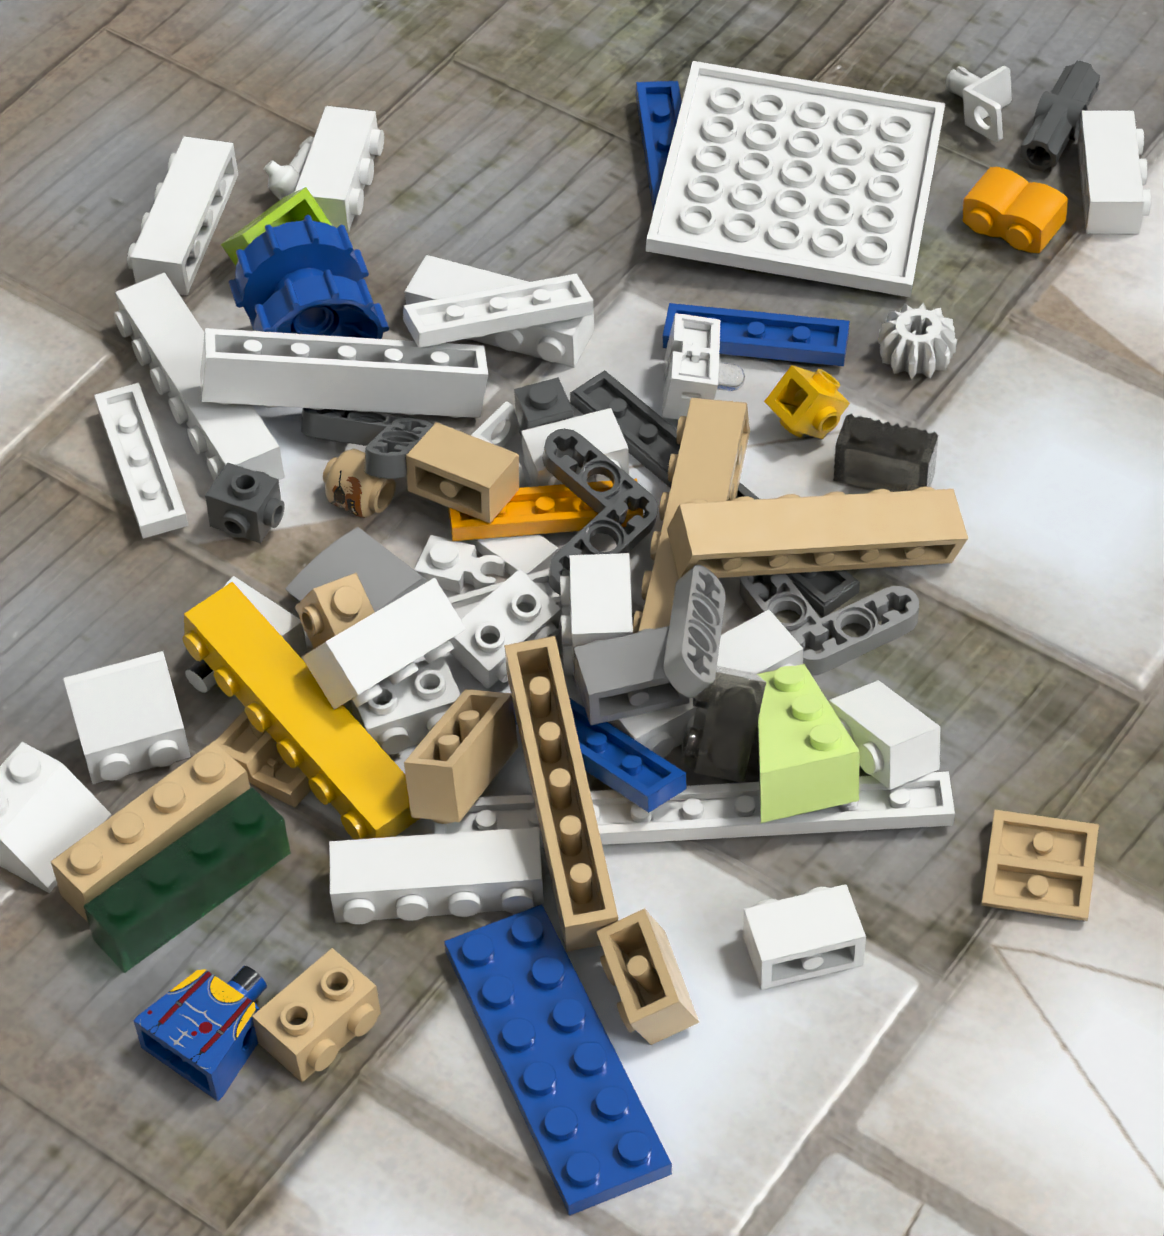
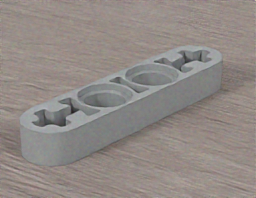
(694, 631)

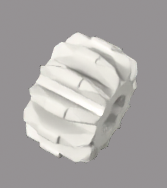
(917, 341)

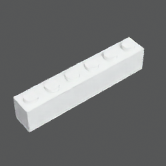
(172, 346)
(342, 373)

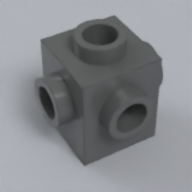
(244, 503)

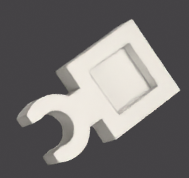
(456, 564)

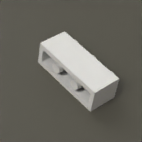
(342, 162)
(1112, 172)
(385, 646)

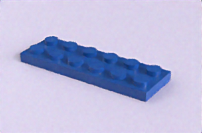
(557, 1060)

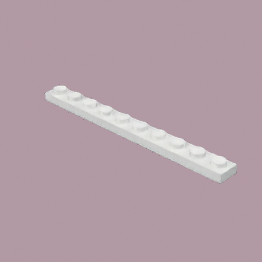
(729, 812)

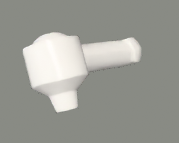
(285, 178)

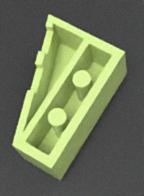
(802, 748)

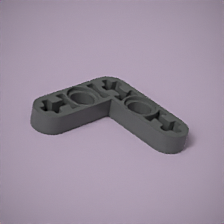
(385, 436)
(609, 505)

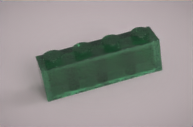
(187, 879)

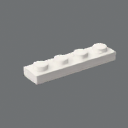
(497, 310)
(141, 460)

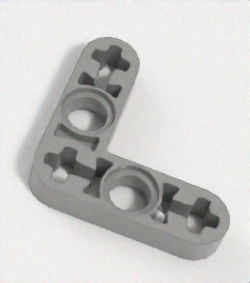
(815, 631)

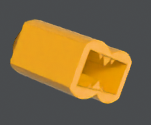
(1015, 209)

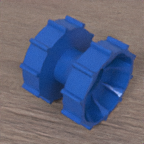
(306, 282)

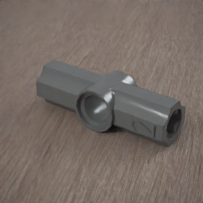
(1059, 116)

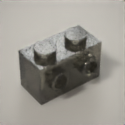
(724, 725)

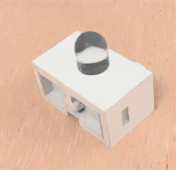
(694, 365)

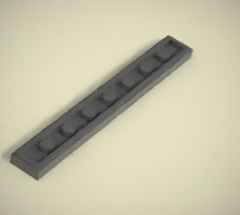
(654, 440)

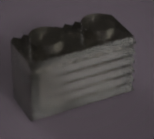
(884, 455)

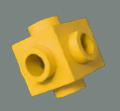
(807, 402)

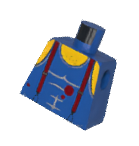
(204, 1028)

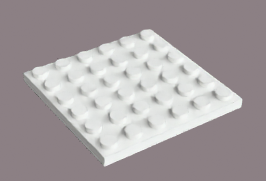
(797, 179)

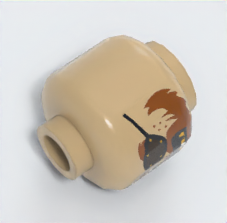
(353, 489)

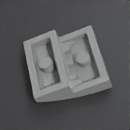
(379, 570)

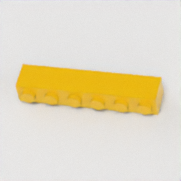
(287, 702)

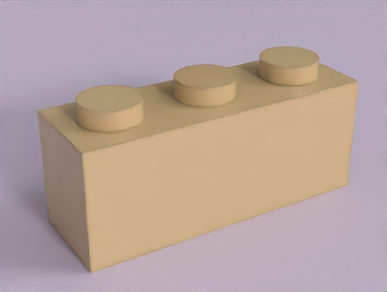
(461, 756)

